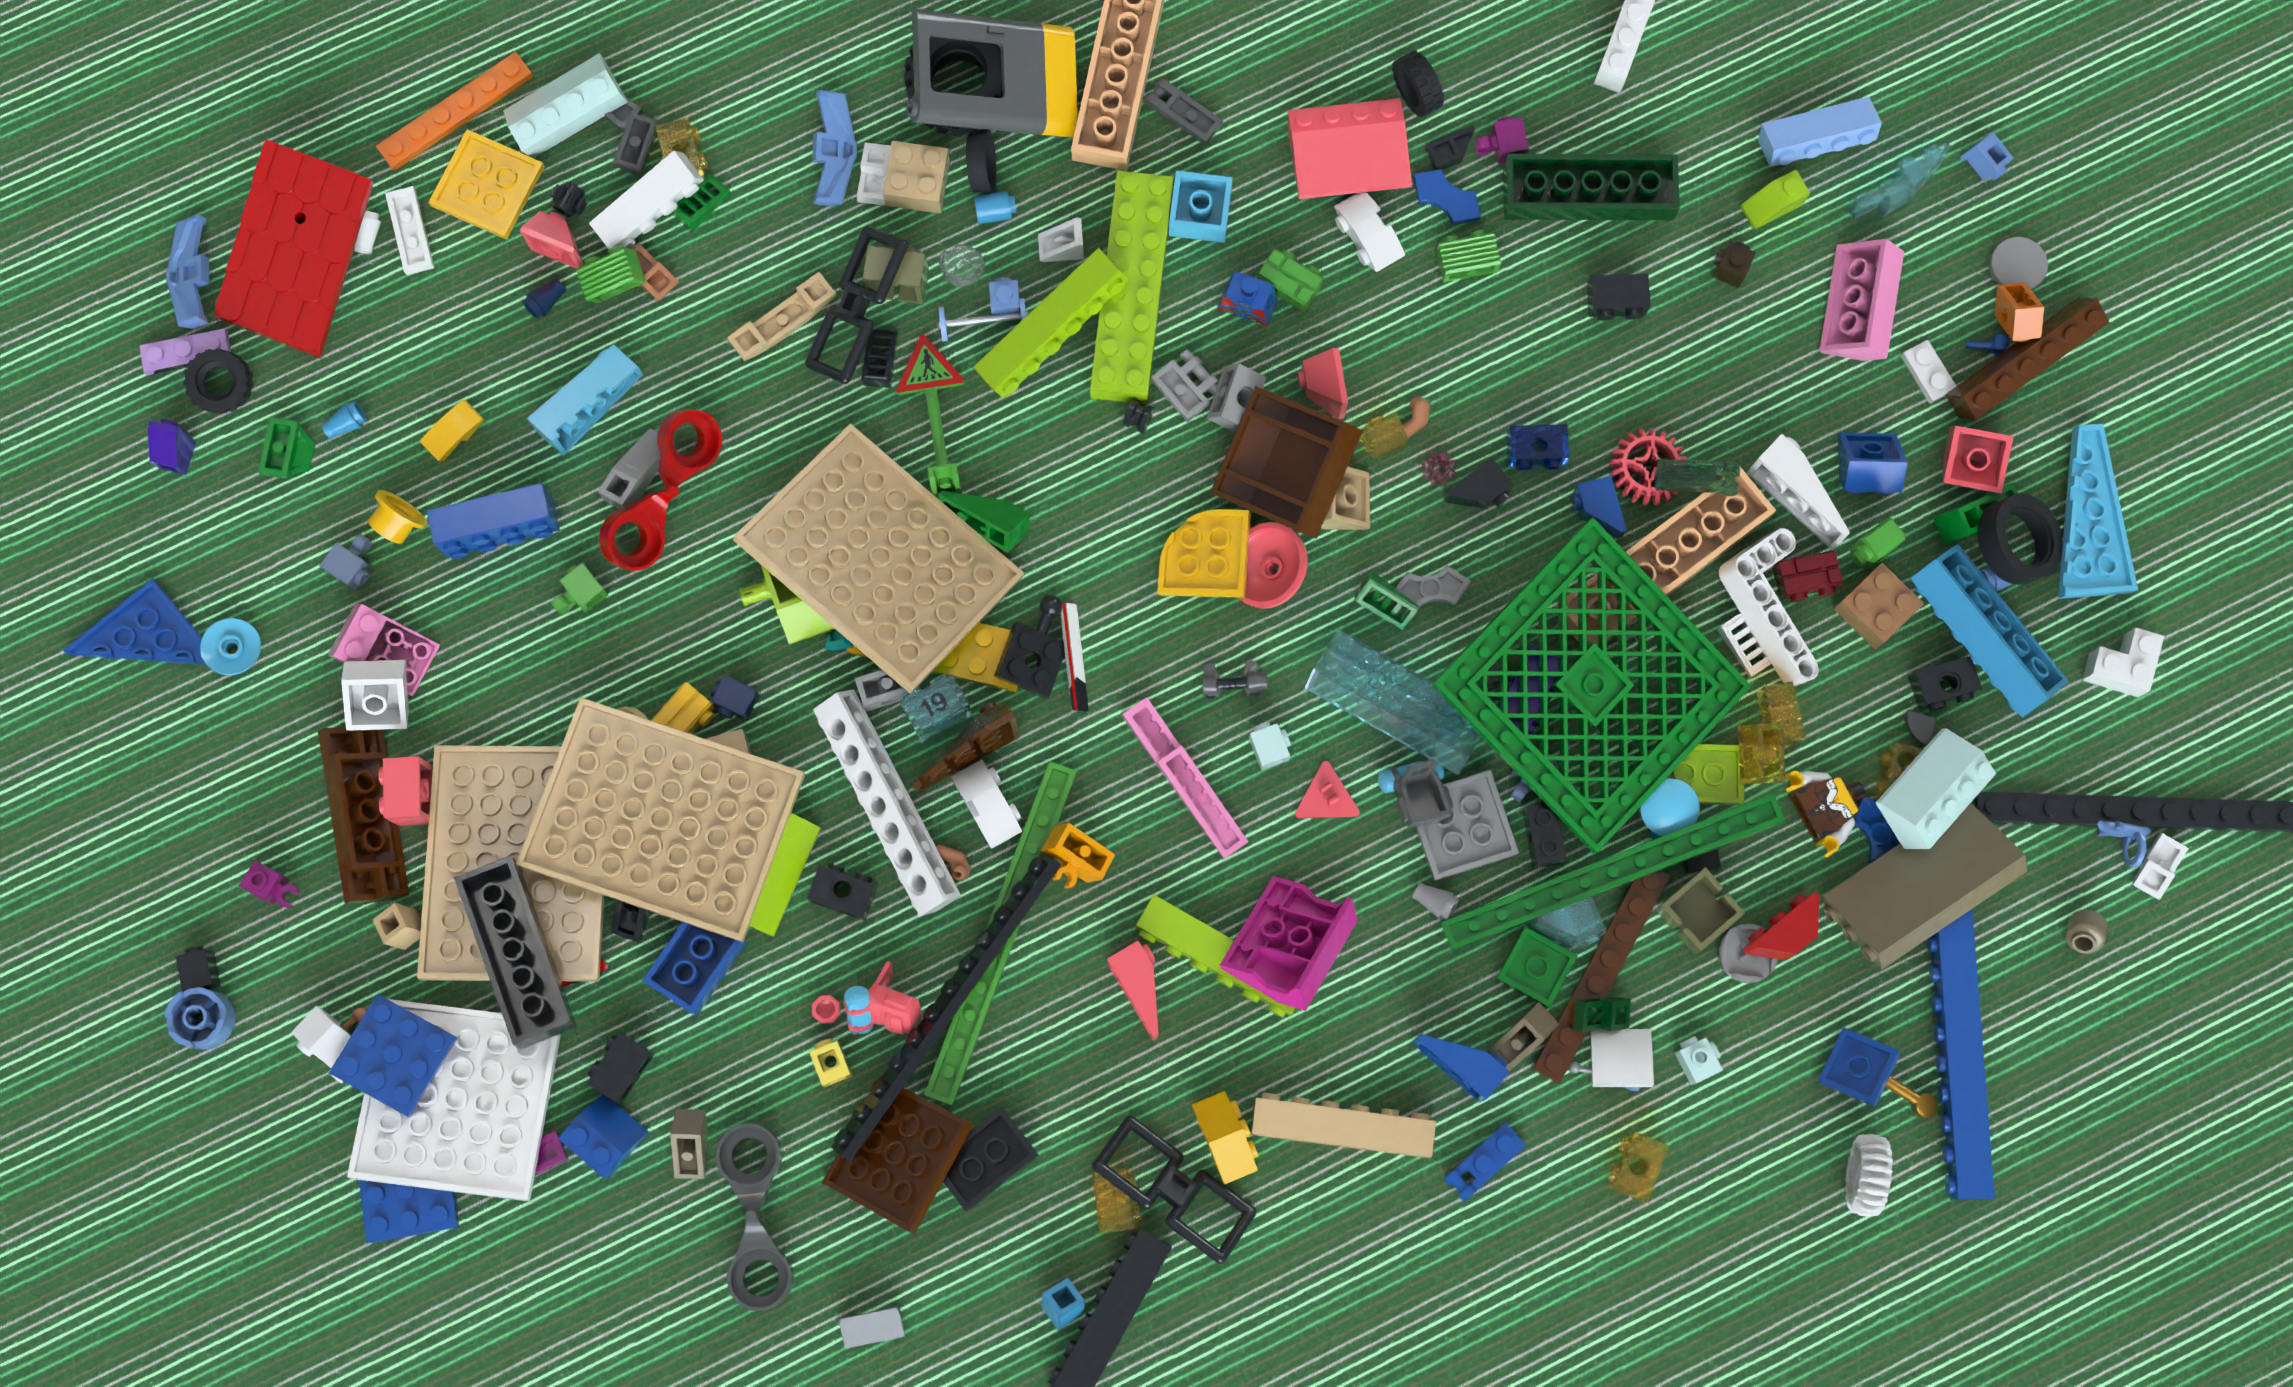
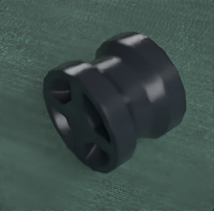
(1138, 416)

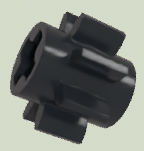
(568, 199)

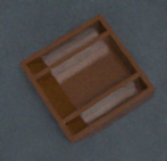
(1286, 461)

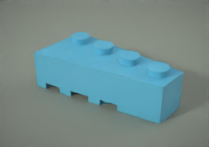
(585, 399)

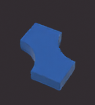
(1435, 190)
(1875, 828)

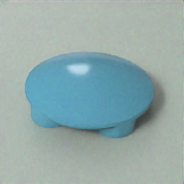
(1670, 807)

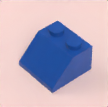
(1871, 463)
(603, 1136)

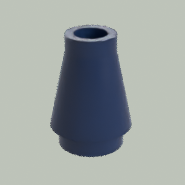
(543, 298)

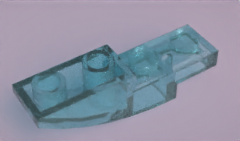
(1903, 185)

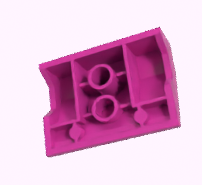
(1290, 942)

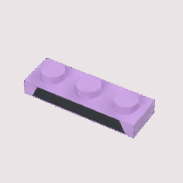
(177, 352)

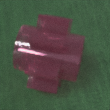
(1435, 475)

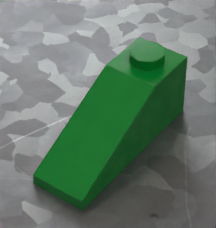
(992, 518)
(1964, 519)

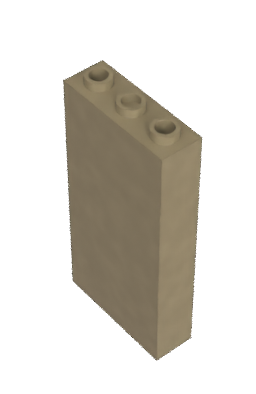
(1920, 891)

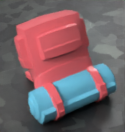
(881, 1007)

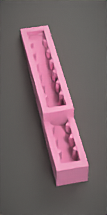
(1184, 777)

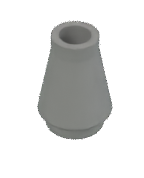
(1436, 900)

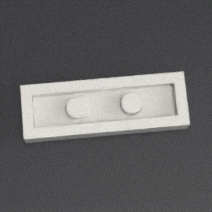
(409, 230)

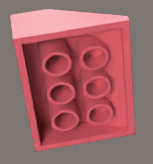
(1349, 148)

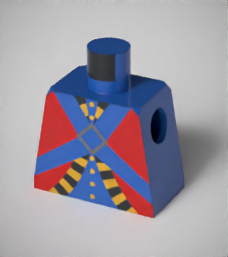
(1249, 298)

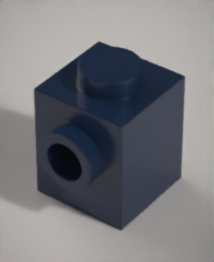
(733, 698)

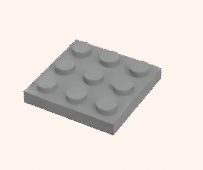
(1473, 833)

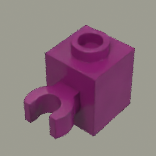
(1506, 138)
(268, 884)

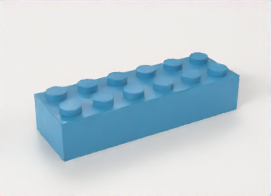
(1989, 630)

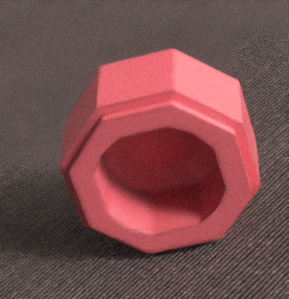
(826, 1009)

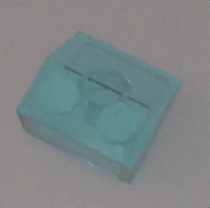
(1572, 924)

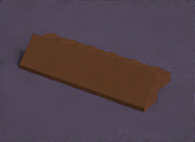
(364, 840)

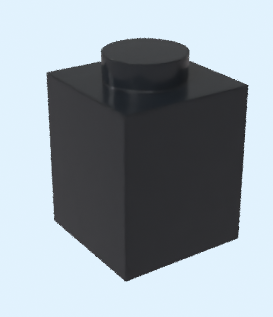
(198, 969)

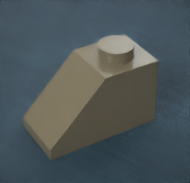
(1525, 1036)
(689, 1143)

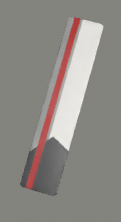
(1074, 657)

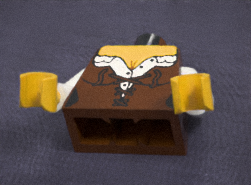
(1825, 806)

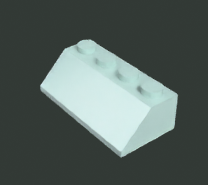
(564, 106)
(1934, 790)

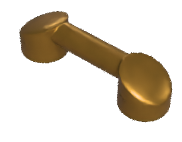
(1922, 1104)

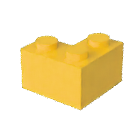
(1226, 1136)

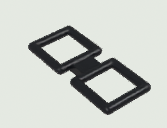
(855, 303)
(1174, 1189)

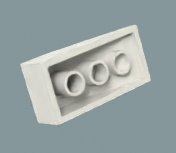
(1793, 483)

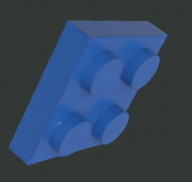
(1859, 1067)

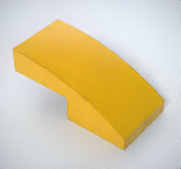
(452, 429)

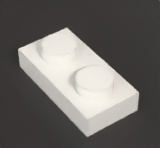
(1928, 371)

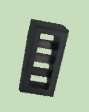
(874, 379)

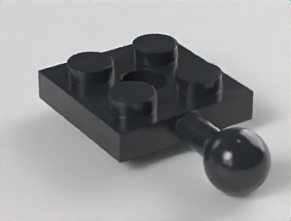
(1047, 649)

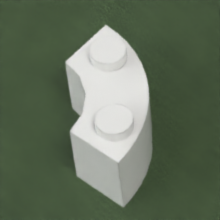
(1375, 242)
(987, 804)
(321, 1036)

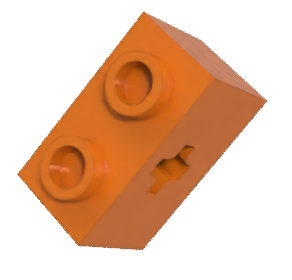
(2019, 311)

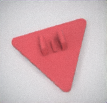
(1327, 797)

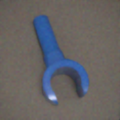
(1996, 347)

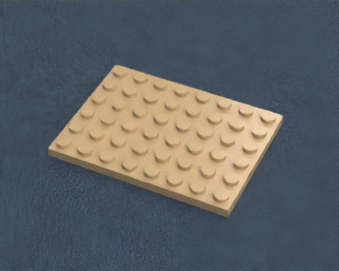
(879, 557)
(477, 816)
(661, 819)

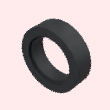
(2044, 530)

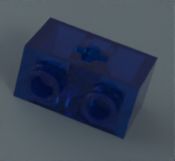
(1550, 438)

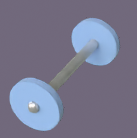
(943, 323)

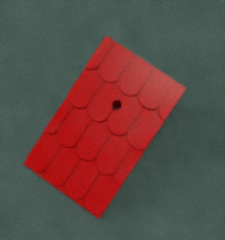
(293, 248)

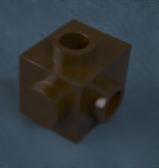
(1733, 263)

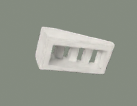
(1737, 650)

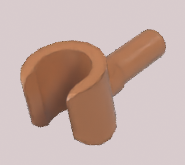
(356, 1016)

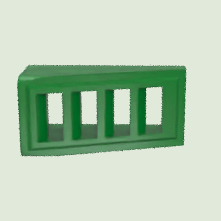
(701, 214)
(1391, 593)

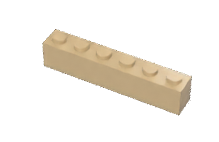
(1343, 1127)

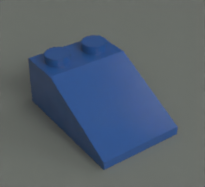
(1469, 1067)

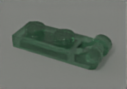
(1697, 476)

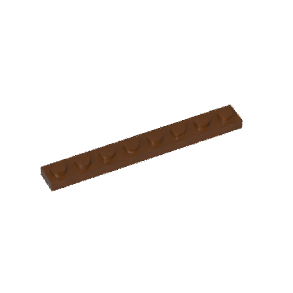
(1601, 972)

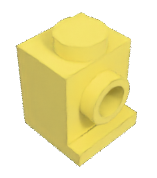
(826, 1074)

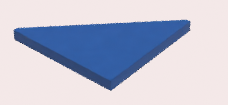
(142, 628)

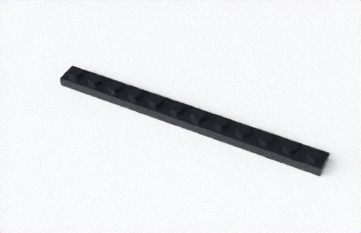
(2141, 811)
(941, 1012)

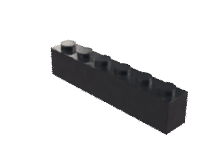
(1114, 1312)

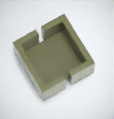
(911, 275)
(1699, 912)

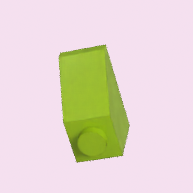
(1776, 199)

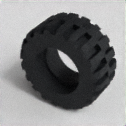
(947, 50)

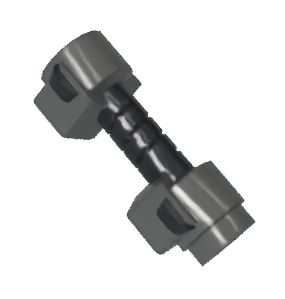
(1251, 682)

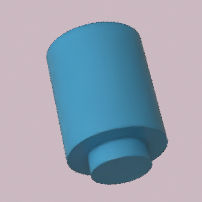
(994, 207)

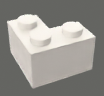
(2131, 668)

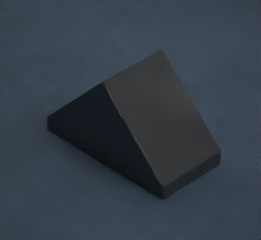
(629, 921)

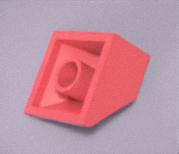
(552, 238)
(1324, 382)

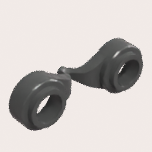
(756, 1240)

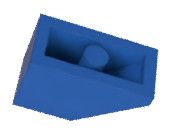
(1600, 501)

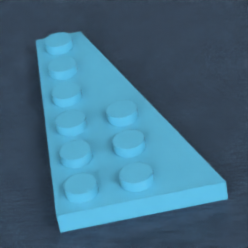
(2095, 539)

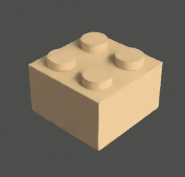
(916, 177)

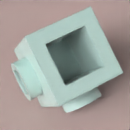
(1269, 745)
(1698, 1059)

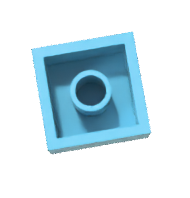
(1200, 206)

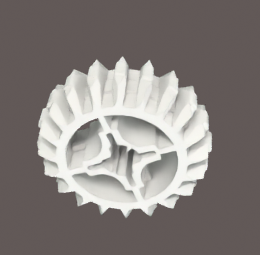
(1868, 1175)

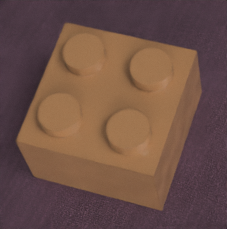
(1878, 606)

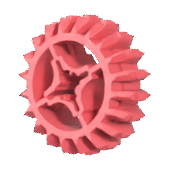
(1636, 465)

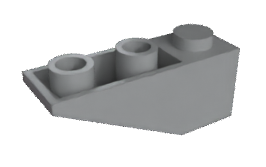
(632, 472)

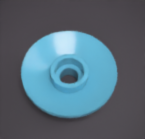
(221, 637)

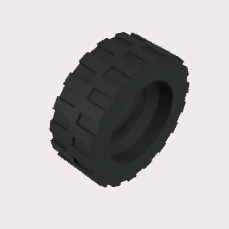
(1418, 83)
(196, 387)

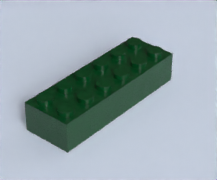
(1591, 186)

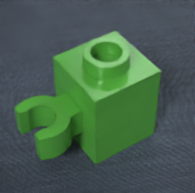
(581, 589)

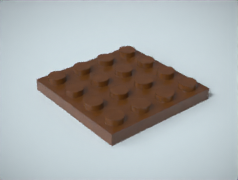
(902, 1160)

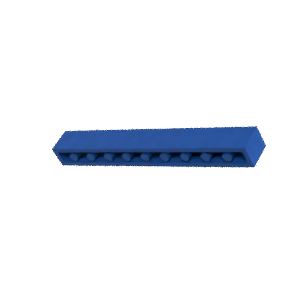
(1961, 1061)

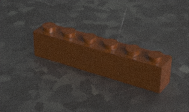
(2027, 359)

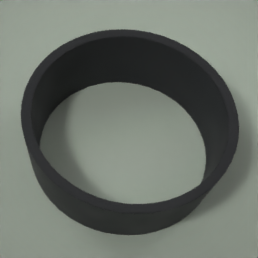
(981, 161)

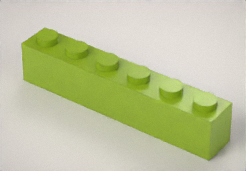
(1051, 323)
(1199, 943)

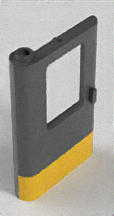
(1036, 76)

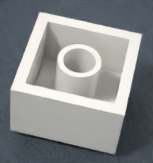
(375, 695)

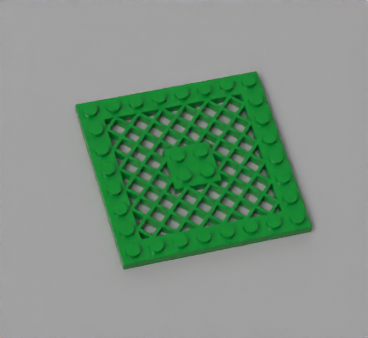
(1592, 685)

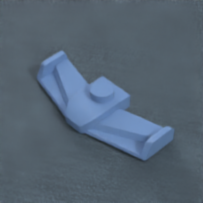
(834, 148)
(187, 273)

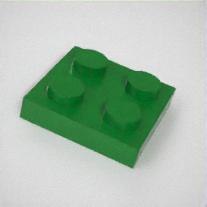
(1536, 967)

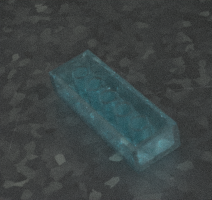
(1392, 701)

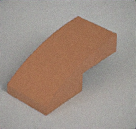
(657, 277)

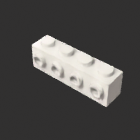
(647, 201)

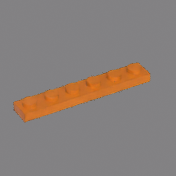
(454, 111)

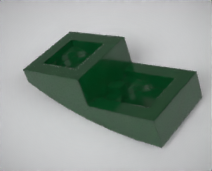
(1602, 1013)

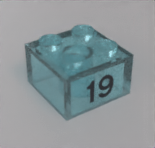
(935, 707)

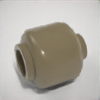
(2086, 931)

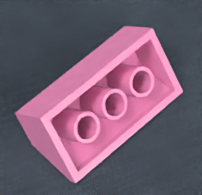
(1862, 300)

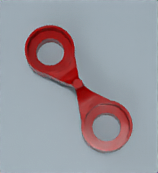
(650, 510)

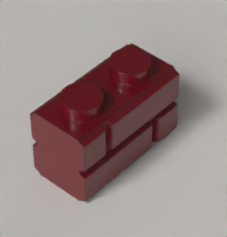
(1808, 575)

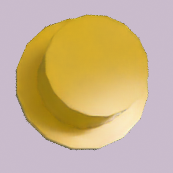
(395, 517)

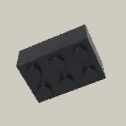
(988, 1159)

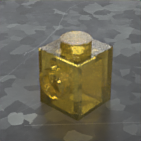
(1383, 435)

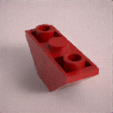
(1788, 931)

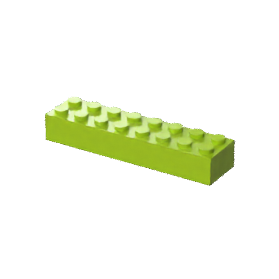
(1130, 318)

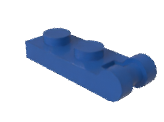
(1485, 1161)

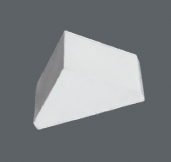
(1062, 242)

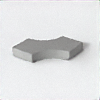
(1442, 587)

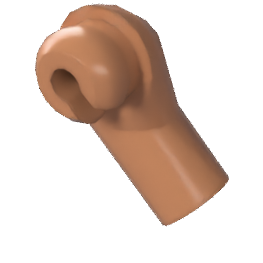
(1420, 415)
(957, 861)

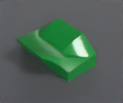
(285, 449)

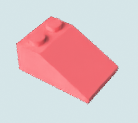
(1135, 975)

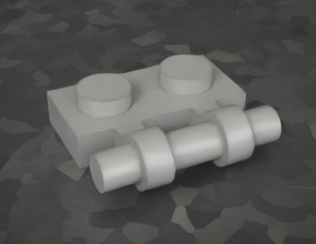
(1179, 388)

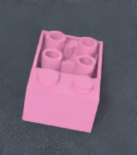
(378, 638)

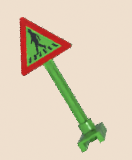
(927, 373)

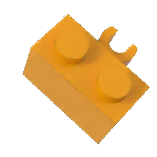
(1077, 854)

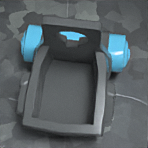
(1419, 792)

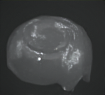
(962, 265)

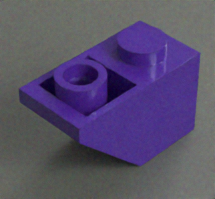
(169, 446)

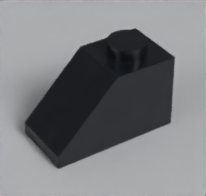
(1481, 488)

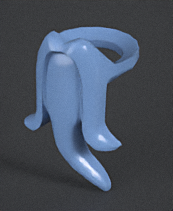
(2129, 833)

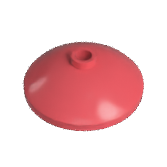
(1269, 547)

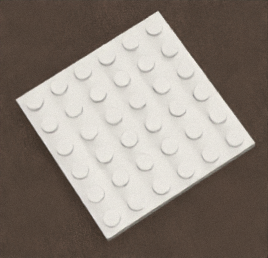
(476, 1121)

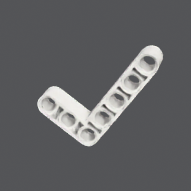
(1764, 611)

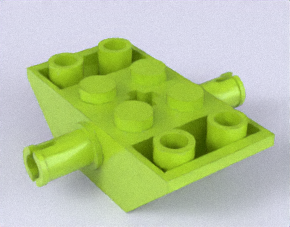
(795, 615)

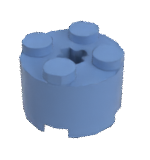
(186, 1028)

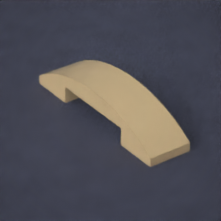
(784, 319)

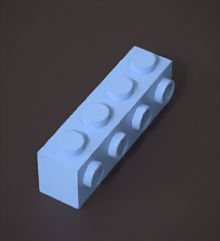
(1819, 131)

